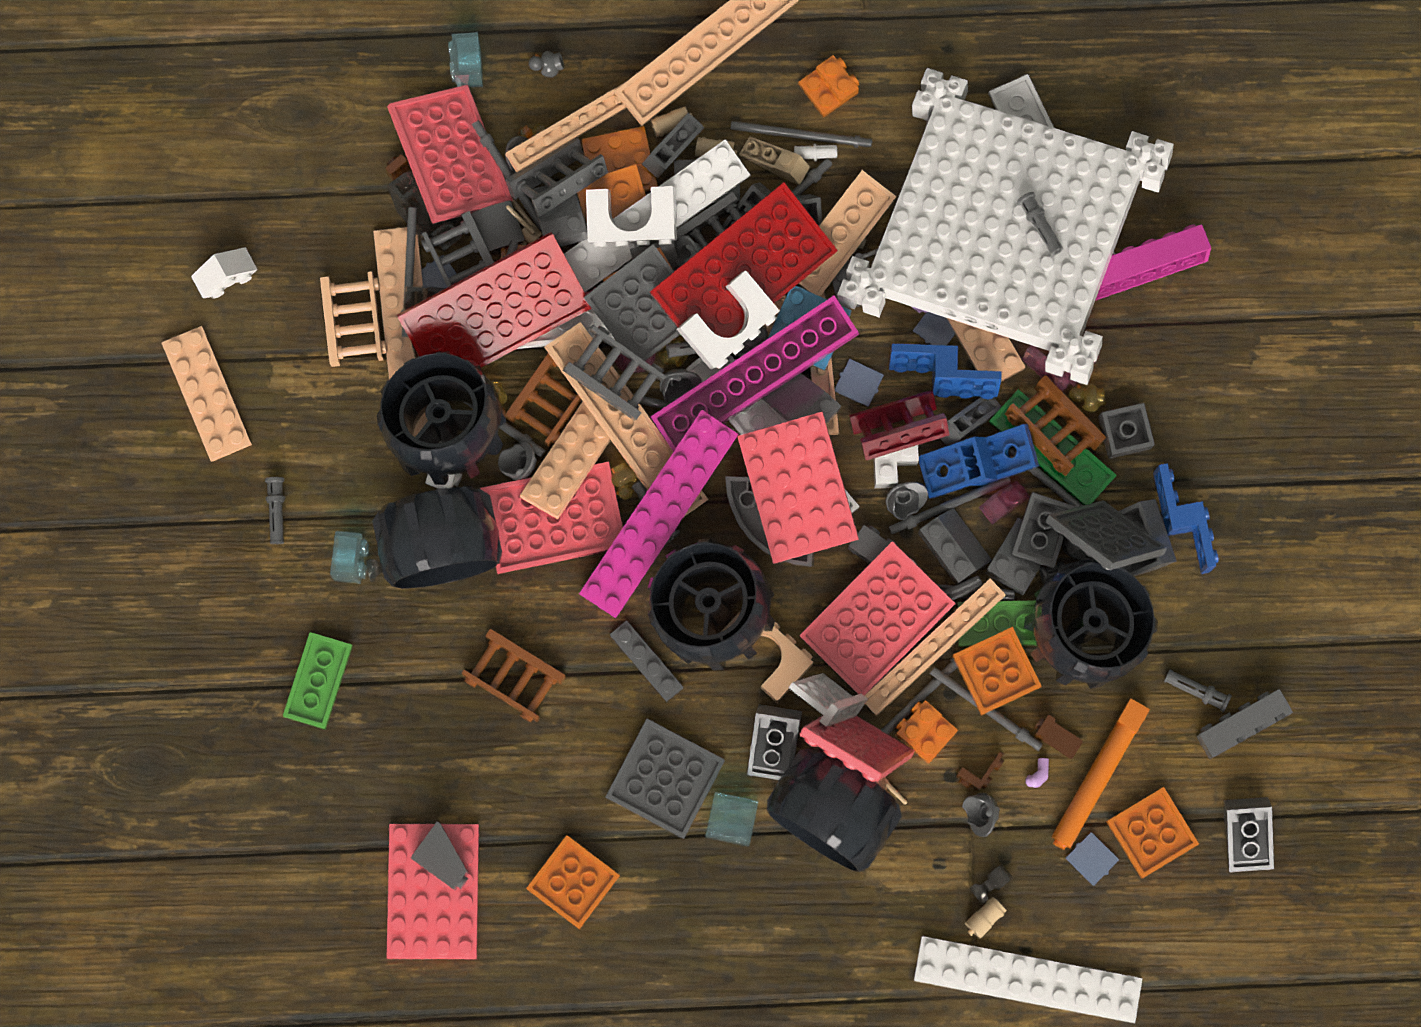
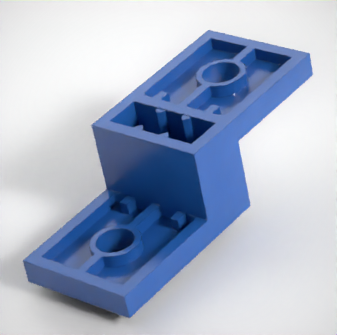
(945, 374)
(978, 461)
(1185, 518)

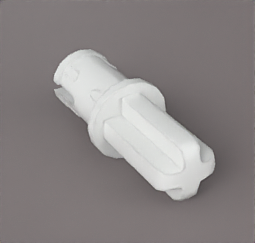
(816, 152)

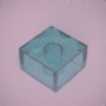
(467, 64)
(349, 557)
(732, 819)

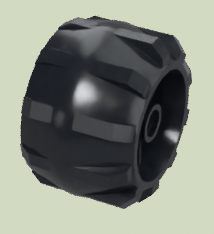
(425, 387)
(437, 537)
(678, 580)
(1122, 598)
(834, 809)

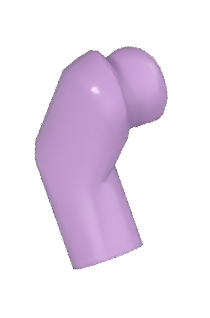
(1039, 776)

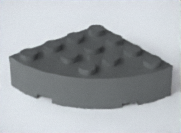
(748, 517)

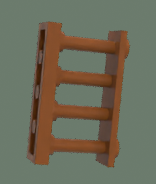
(530, 394)
(1075, 420)
(532, 665)

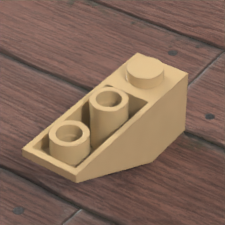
(775, 160)

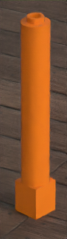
(1099, 774)

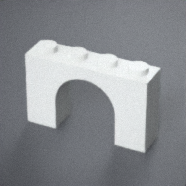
(660, 227)
(757, 311)

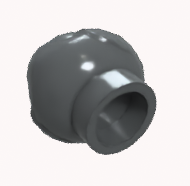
(549, 61)

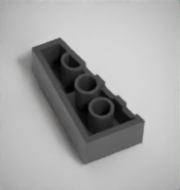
(1244, 724)

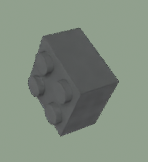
(1126, 430)

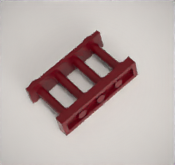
(900, 437)

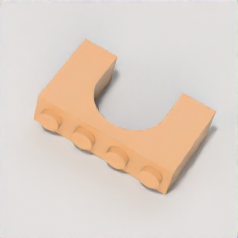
(792, 666)

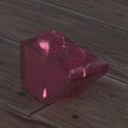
(1004, 502)

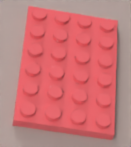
(446, 153)
(798, 487)
(536, 538)
(877, 619)
(859, 746)
(424, 912)

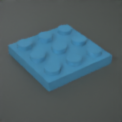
(797, 304)

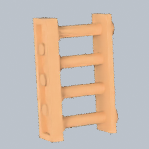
(335, 331)

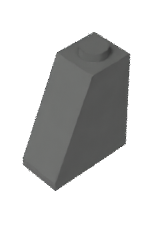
(440, 858)

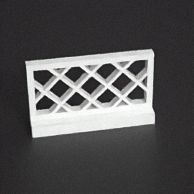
(828, 698)

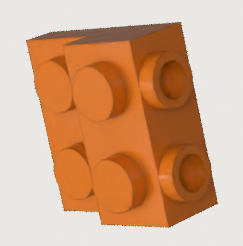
(829, 85)
(925, 731)

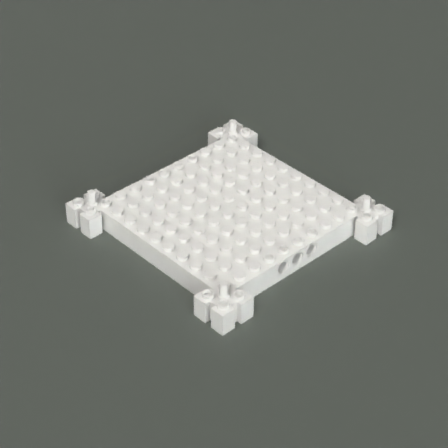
(966, 244)

